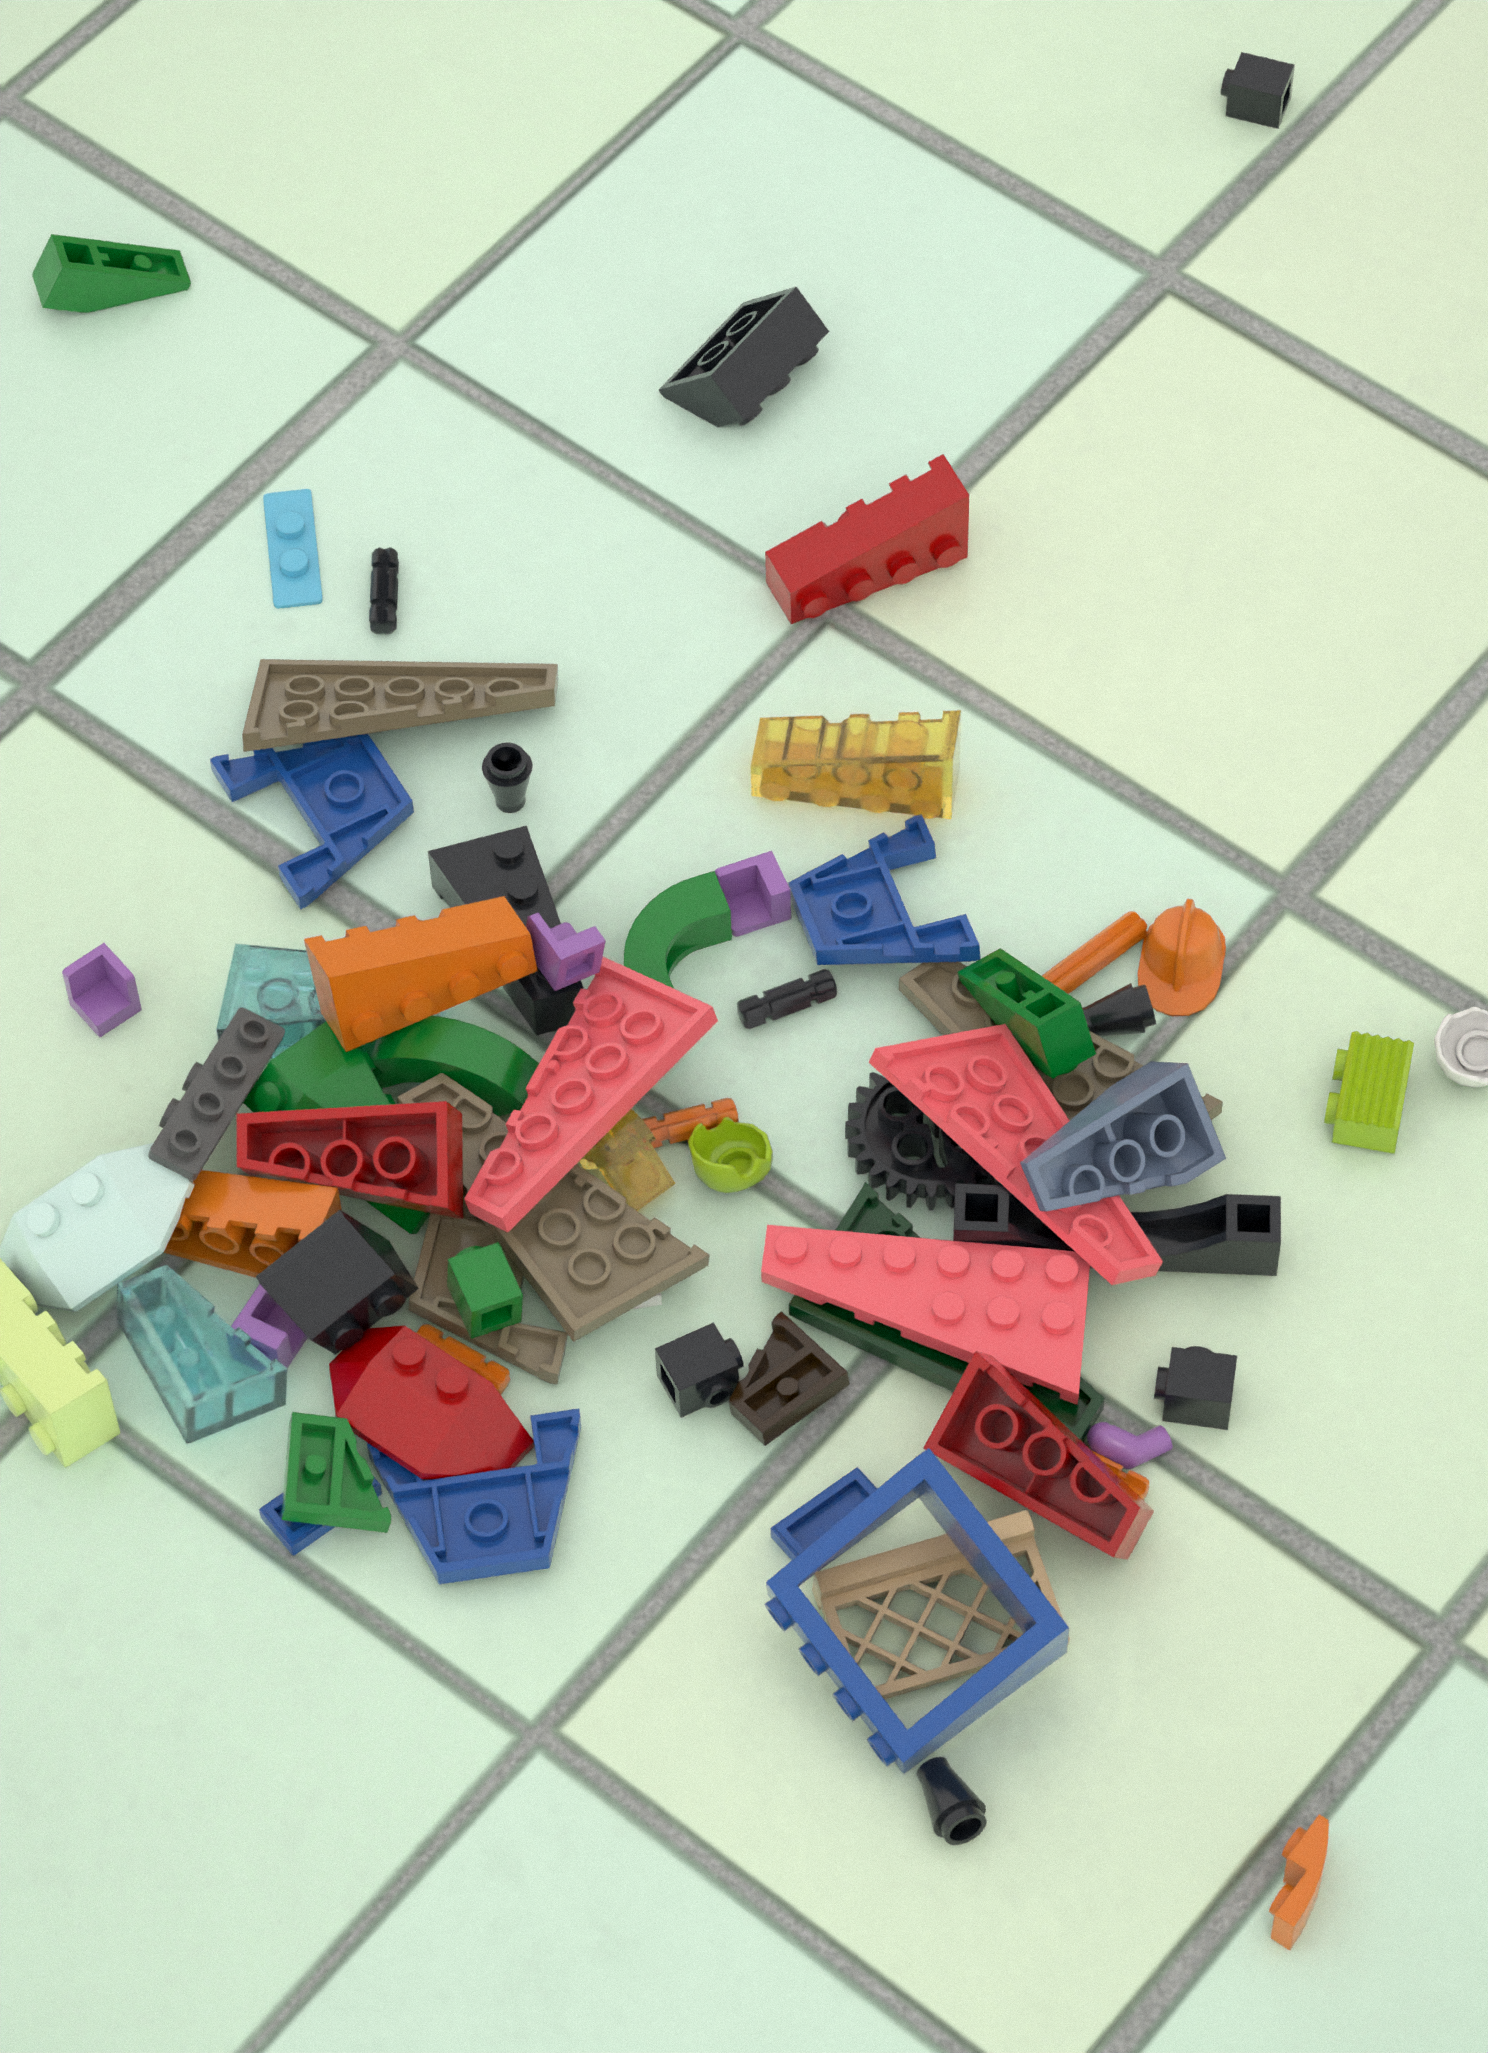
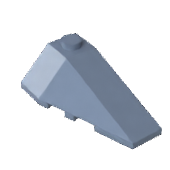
(1128, 1140)

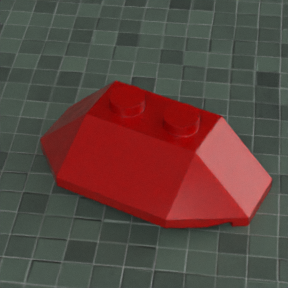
(424, 1406)

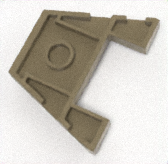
(525, 1346)

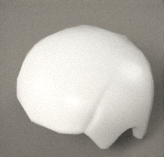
(1463, 1047)

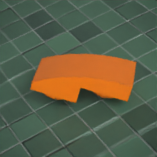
(1303, 1876)

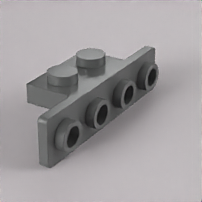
(215, 1093)

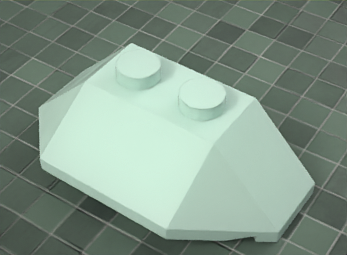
(94, 1228)

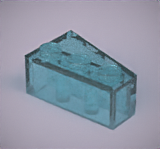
(194, 1358)

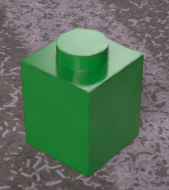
(484, 1289)

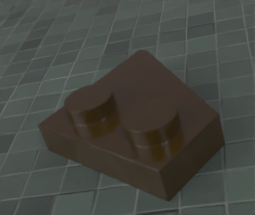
(785, 1382)

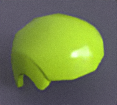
(730, 1155)

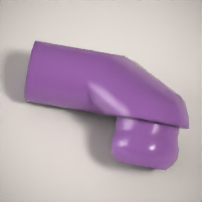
(1126, 1447)

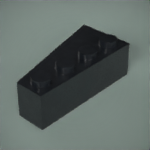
(509, 868)

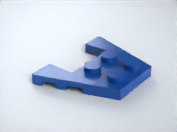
(341, 793)
(858, 916)
(490, 1518)

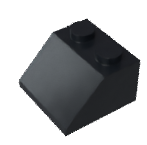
(339, 1282)

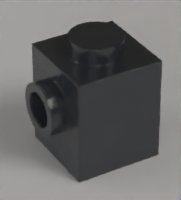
(1258, 89)
(699, 1369)
(1197, 1387)

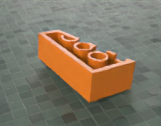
(417, 968)
(248, 1220)

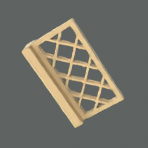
(911, 1569)

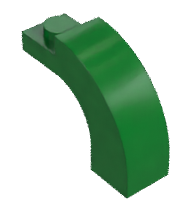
(677, 924)
(464, 1052)

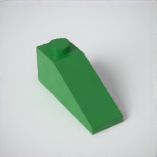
(104, 274)
(1037, 1012)

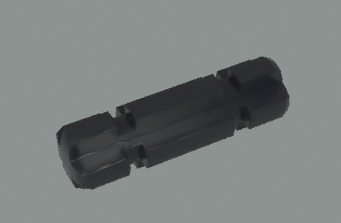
(384, 590)
(786, 999)

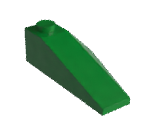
(320, 1076)

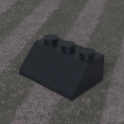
(747, 359)

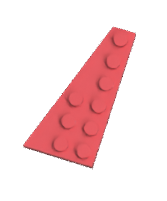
(591, 1075)
(1000, 1112)
(947, 1295)

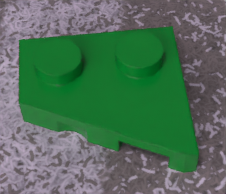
(328, 1477)

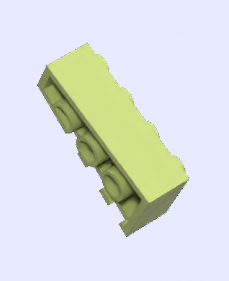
(50, 1379)

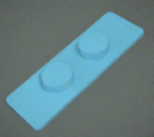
(292, 548)

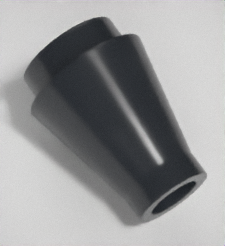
(508, 774)
(1121, 1012)
(952, 1805)

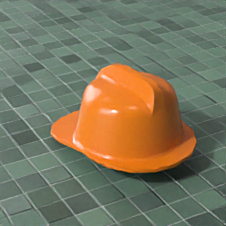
(1182, 960)

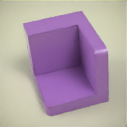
(755, 893)
(564, 953)
(101, 990)
(270, 1328)

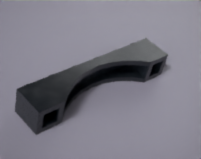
(1208, 1237)

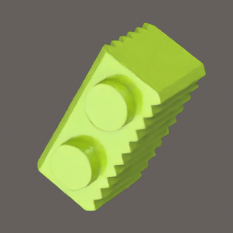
(1371, 1091)

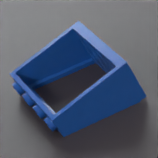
(1043, 1628)

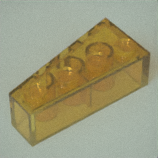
(860, 762)

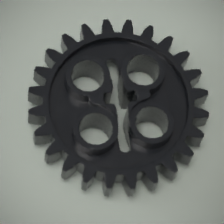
(883, 1141)

